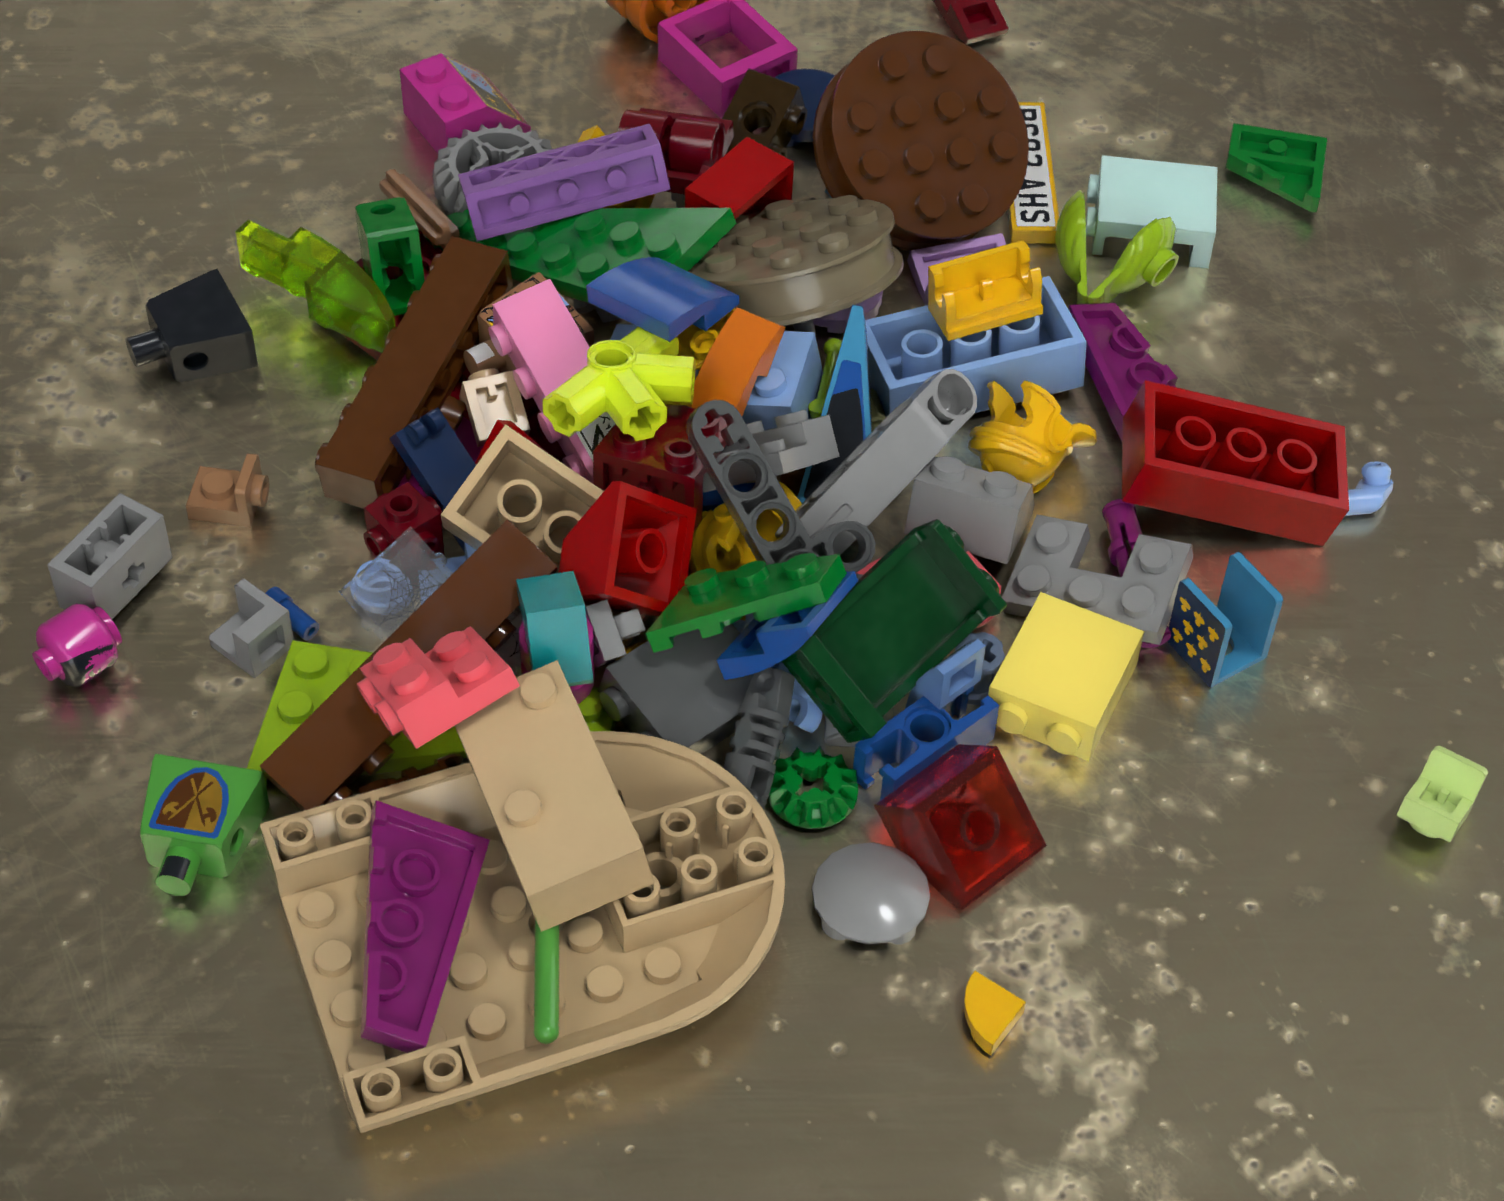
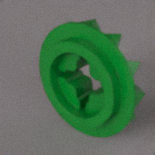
(816, 807)

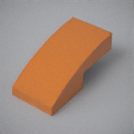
(736, 359)

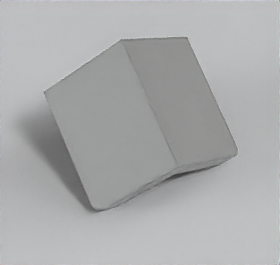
(256, 632)

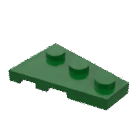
(767, 591)

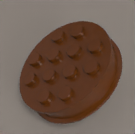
(925, 134)

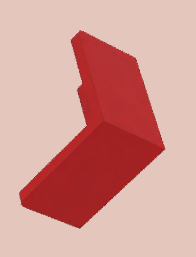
(743, 180)

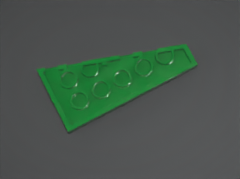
(593, 242)

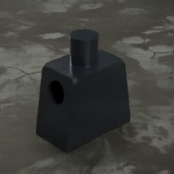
(196, 331)

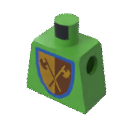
(199, 819)

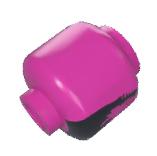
(77, 645)

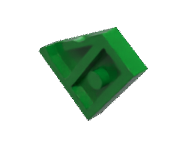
(1279, 162)

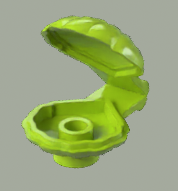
(1144, 259)

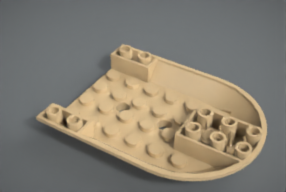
(622, 968)

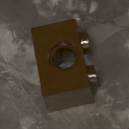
(766, 103)

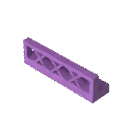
(564, 181)

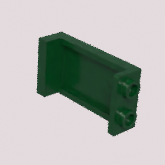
(894, 629)

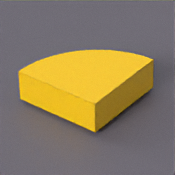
(990, 1011)

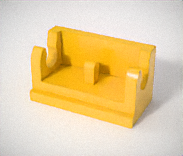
(984, 290)

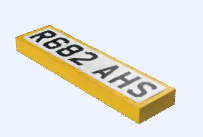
(1035, 209)

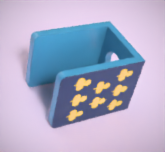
(1243, 617)

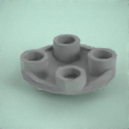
(870, 894)

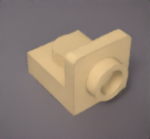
(491, 398)

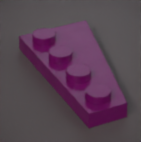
(1117, 357)
(415, 915)

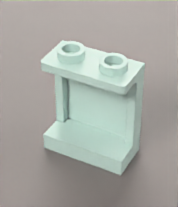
(1138, 191)

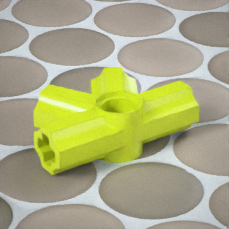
(628, 381)

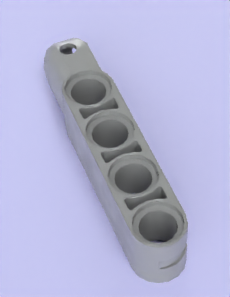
(890, 456)

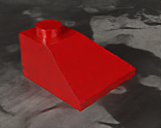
(630, 549)

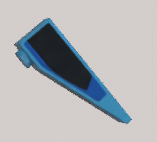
(846, 401)

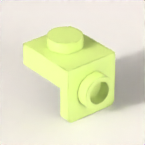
(1443, 794)

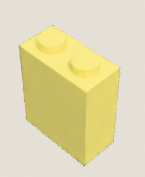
(1065, 676)

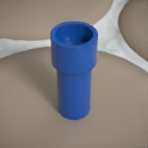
(301, 622)

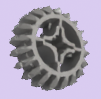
(478, 151)

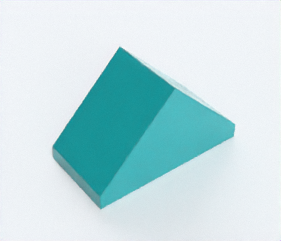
(556, 625)

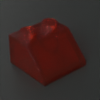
(962, 822)

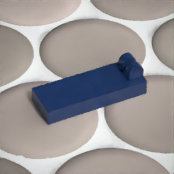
(434, 457)

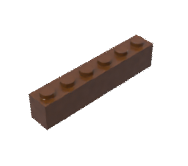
(413, 372)
(343, 732)

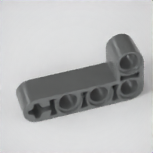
(765, 494)

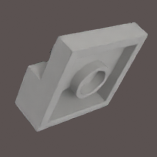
(788, 447)

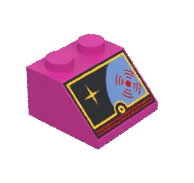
(450, 96)

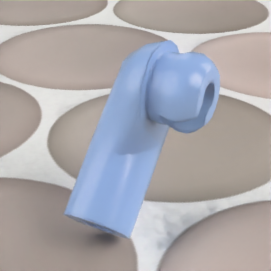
(1371, 490)

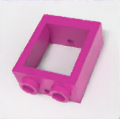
(713, 85)

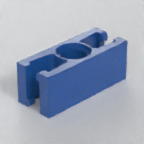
(904, 738)

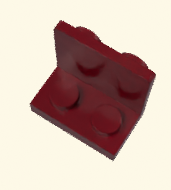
(658, 464)

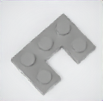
(1138, 598)

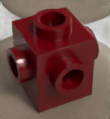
(396, 512)

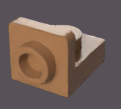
(228, 495)

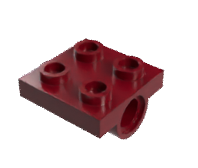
(687, 142)

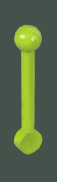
(831, 349)

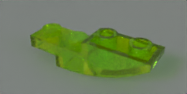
(335, 286)

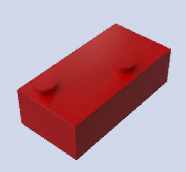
(1234, 463)

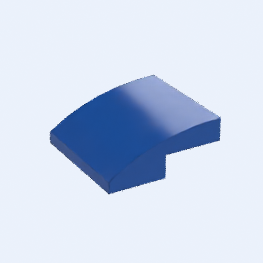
(660, 297)
(777, 638)

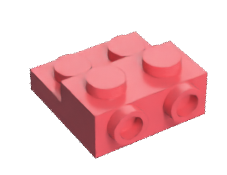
(434, 689)

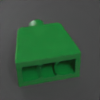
(391, 239)

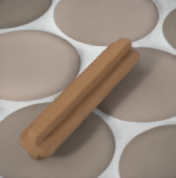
(427, 215)

